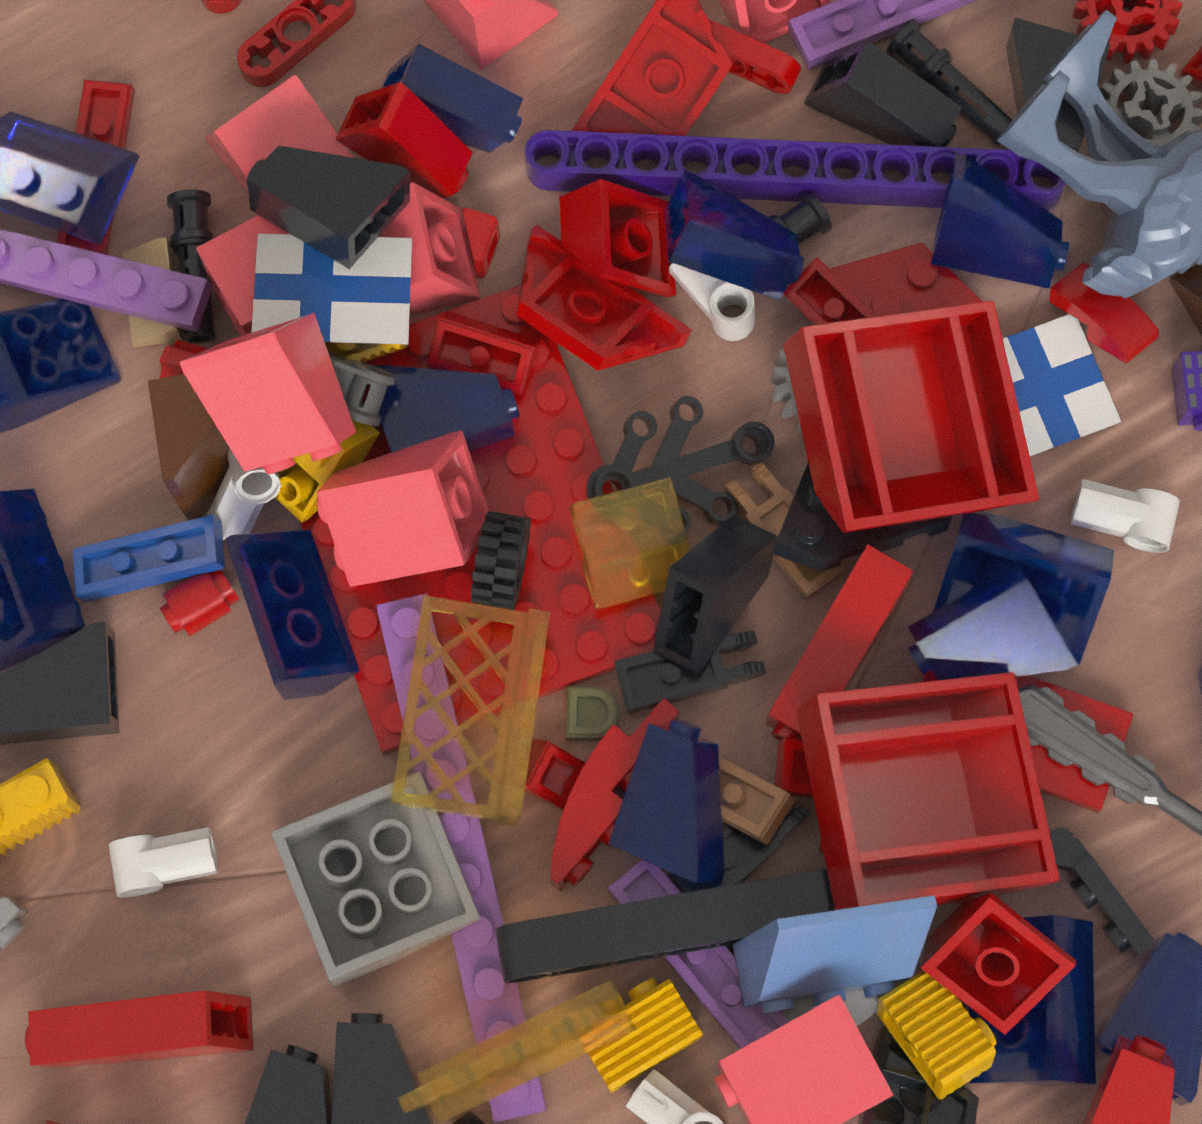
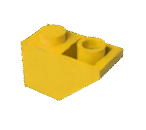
(307, 476)

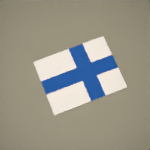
(350, 304)
(1057, 384)

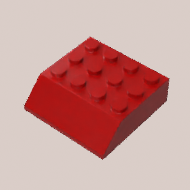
(910, 416)
(926, 791)

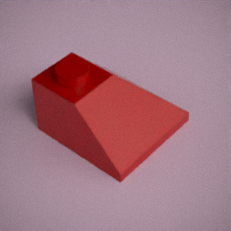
(618, 235)
(994, 960)

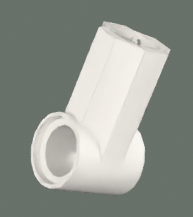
(714, 295)
(242, 497)
(1140, 517)
(147, 863)
(664, 1103)

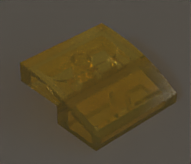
(629, 541)

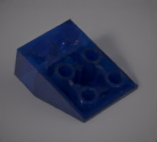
(50, 360)

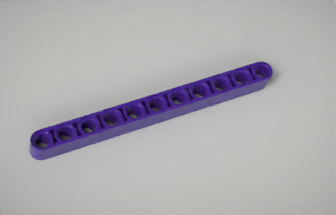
(770, 159)

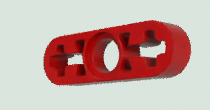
(295, 51)
(758, 61)

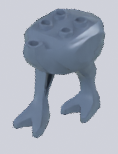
(1146, 186)

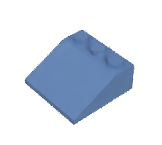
(833, 953)

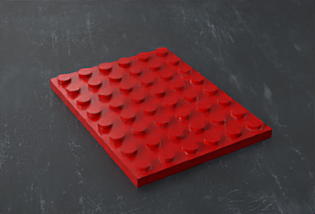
(523, 476)

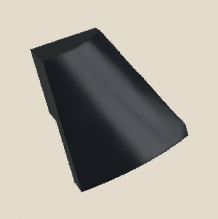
(912, 1097)

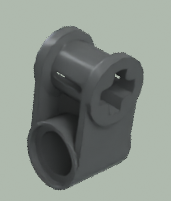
(353, 380)

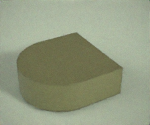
(589, 713)

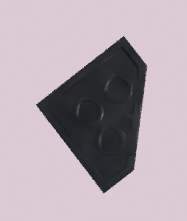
(816, 541)

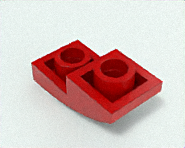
(1112, 321)

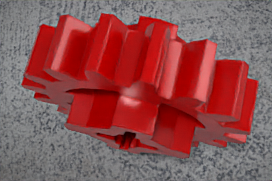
(1133, 31)

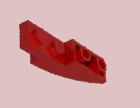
(593, 799)

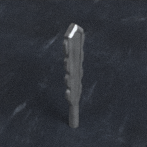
(1101, 758)

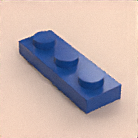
(148, 558)

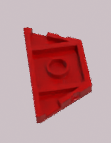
(661, 75)
(904, 282)
(590, 314)

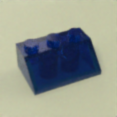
(61, 177)
(1063, 570)
(34, 588)
(293, 611)
(1058, 1034)

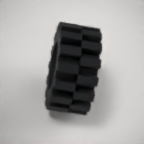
(500, 560)

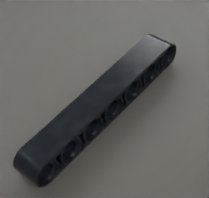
(655, 926)

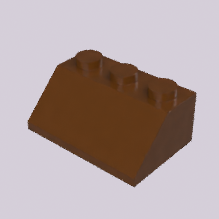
(188, 445)

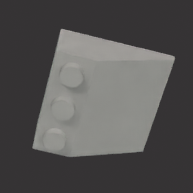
(374, 881)

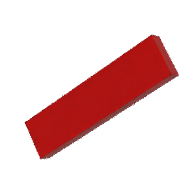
(105, 117)

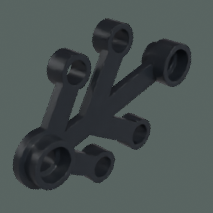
(668, 464)

